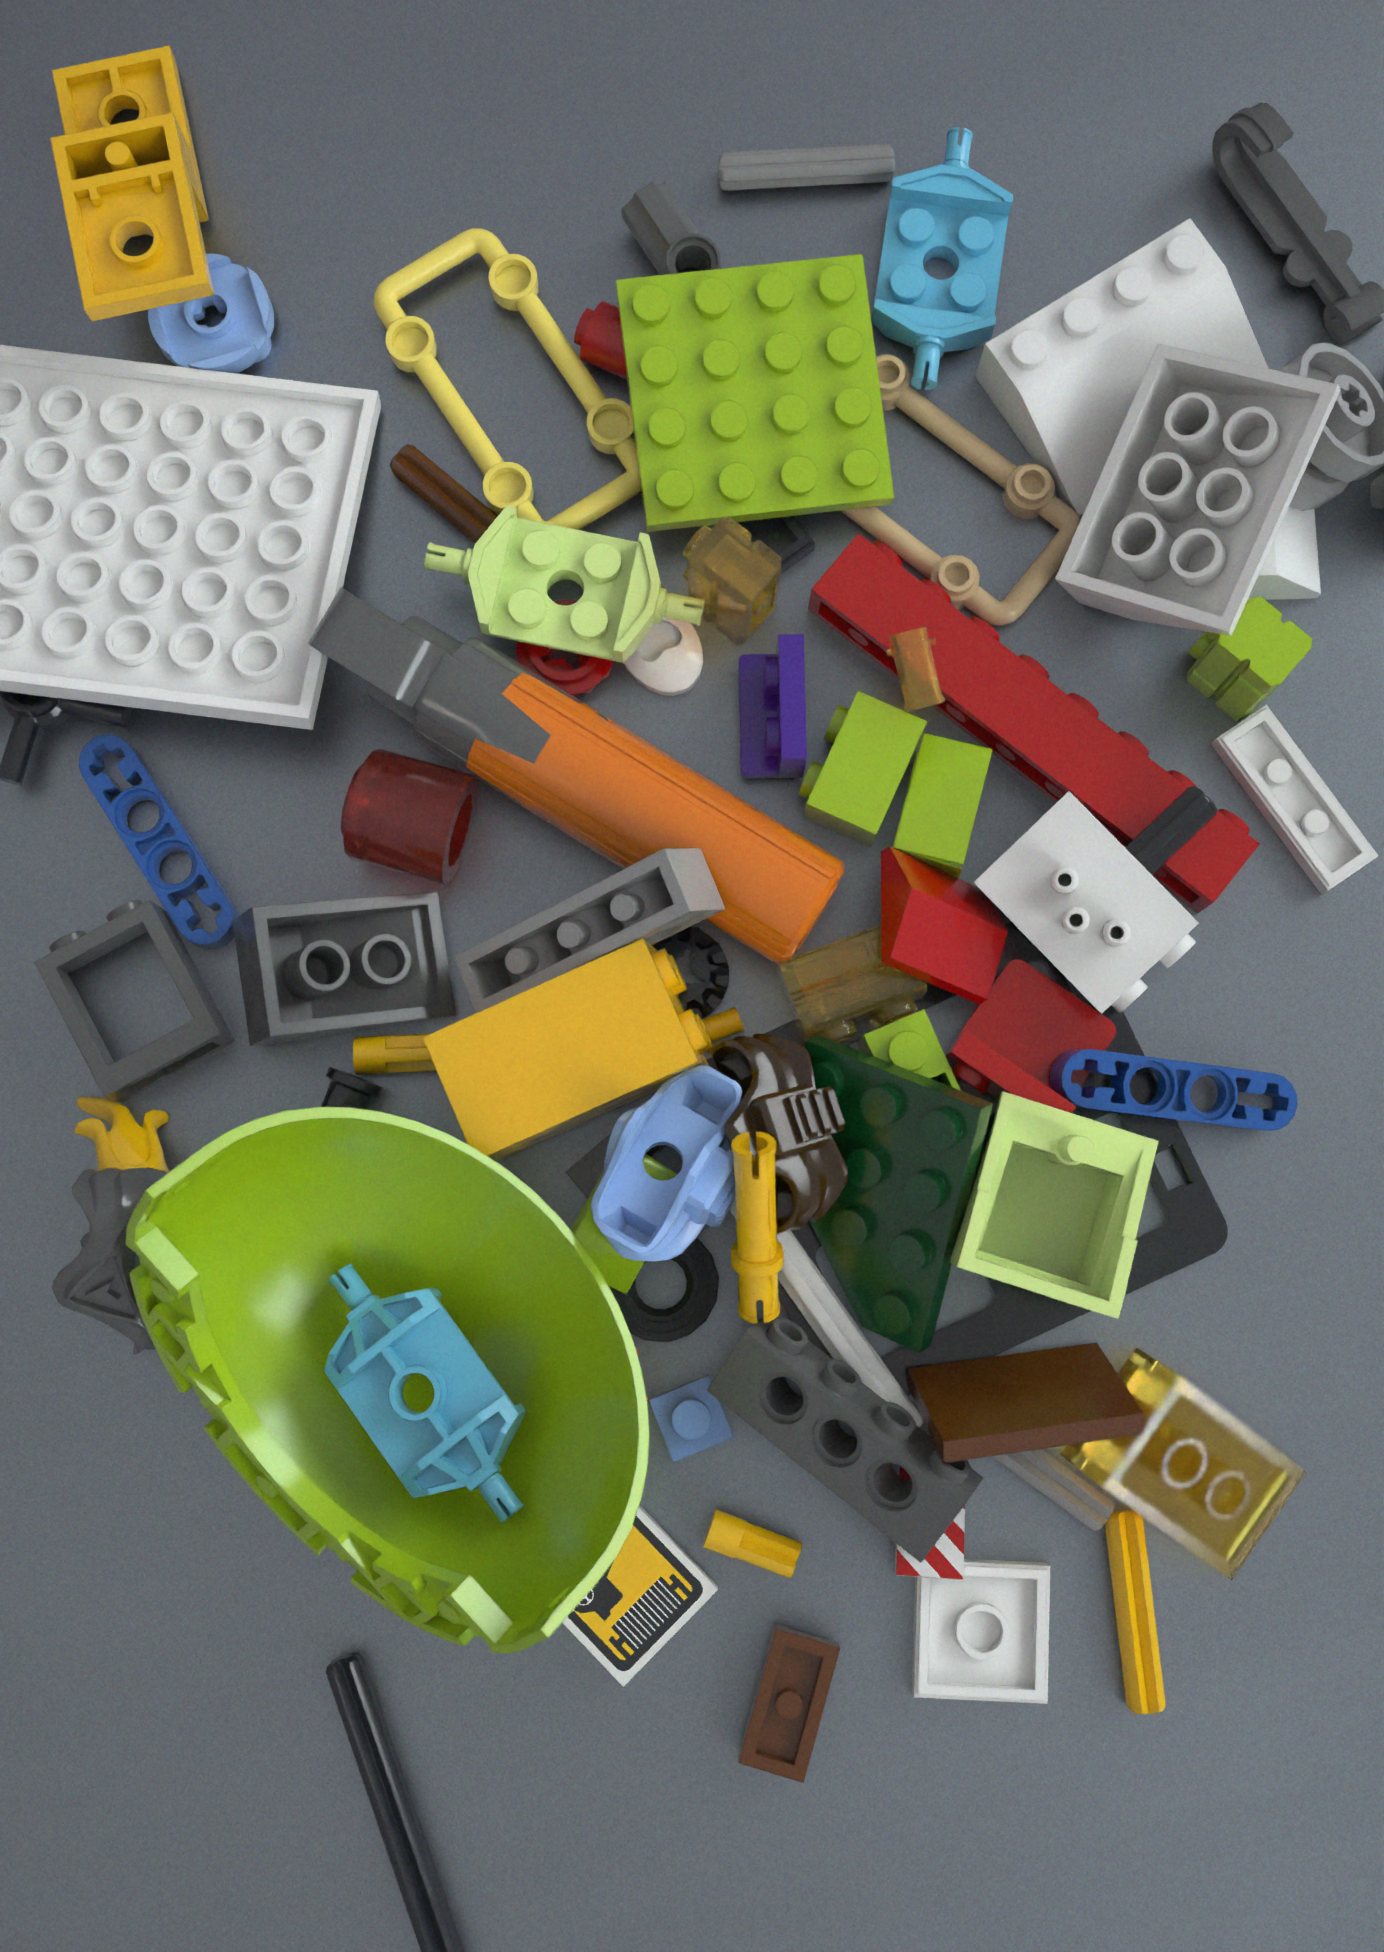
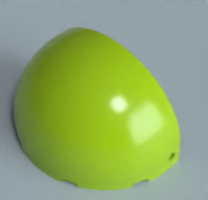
(246, 1317)

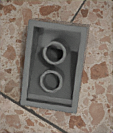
(342, 966)

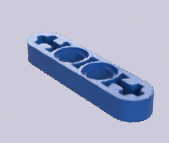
(155, 844)
(1174, 1088)

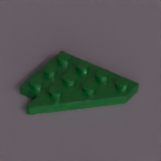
(906, 1192)

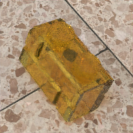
(733, 578)
(845, 985)

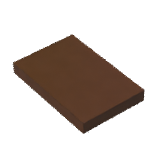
(1024, 1402)

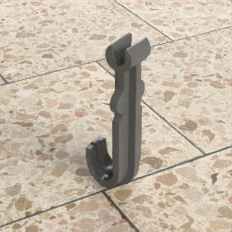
(1293, 220)

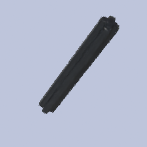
(392, 1805)

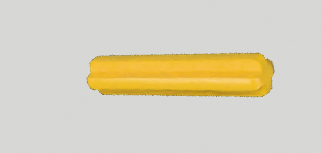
(1135, 1612)

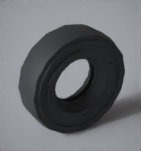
(688, 1313)

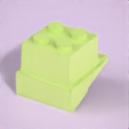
(1057, 1205)

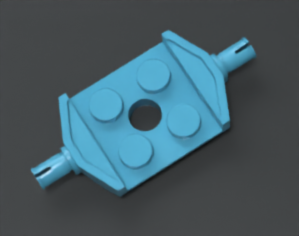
(952, 217)
(470, 1417)

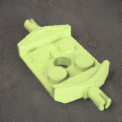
(522, 560)

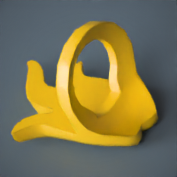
(127, 1142)

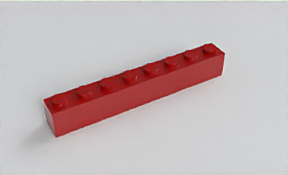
(1024, 716)

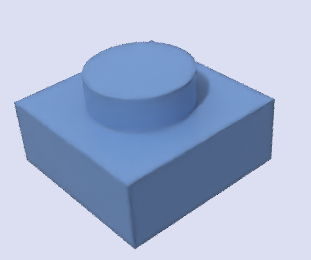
(690, 1418)

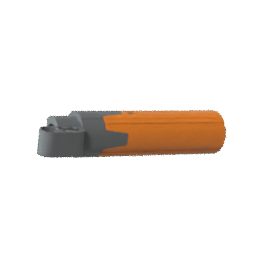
(583, 770)

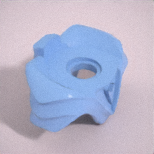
(662, 1218)

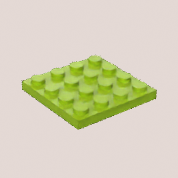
(754, 392)

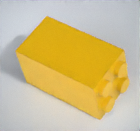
(568, 1050)

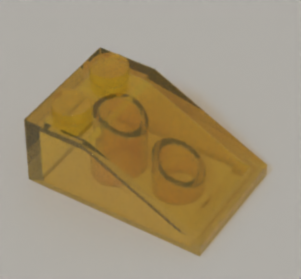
(1192, 1469)

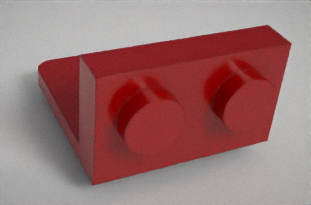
(1020, 1035)

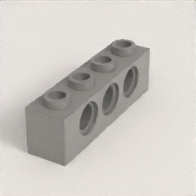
(636, 903)

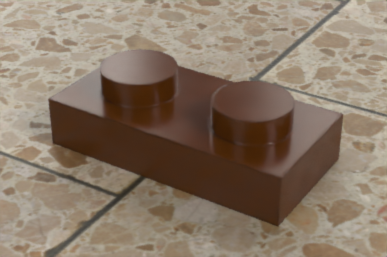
(788, 1703)

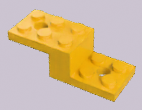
(130, 184)

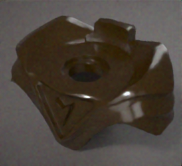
(784, 1102)

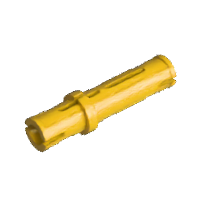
(756, 1252)

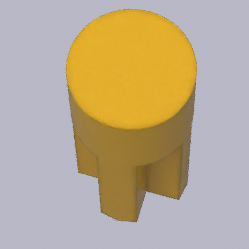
(391, 1054)
(752, 1544)

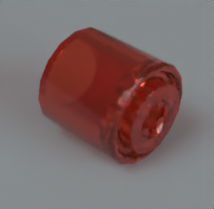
(409, 816)

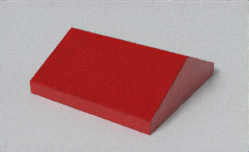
(938, 927)

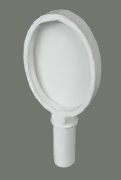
(667, 658)

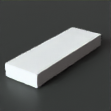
(1294, 799)

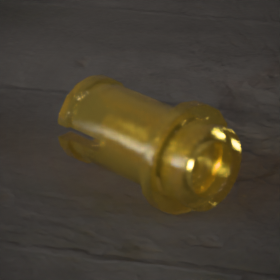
(916, 668)

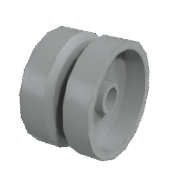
(1354, 432)

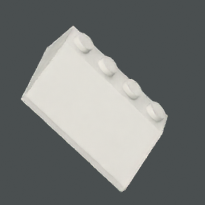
(1079, 361)
(1195, 490)

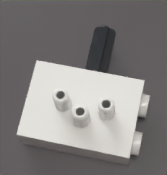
(1095, 900)

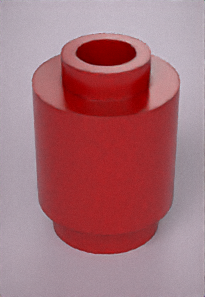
(601, 339)

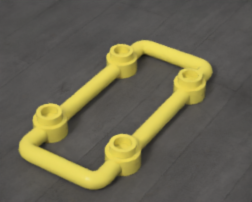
(515, 288)

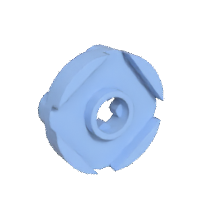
(232, 344)

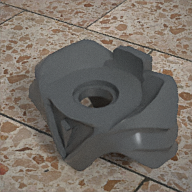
(99, 1276)

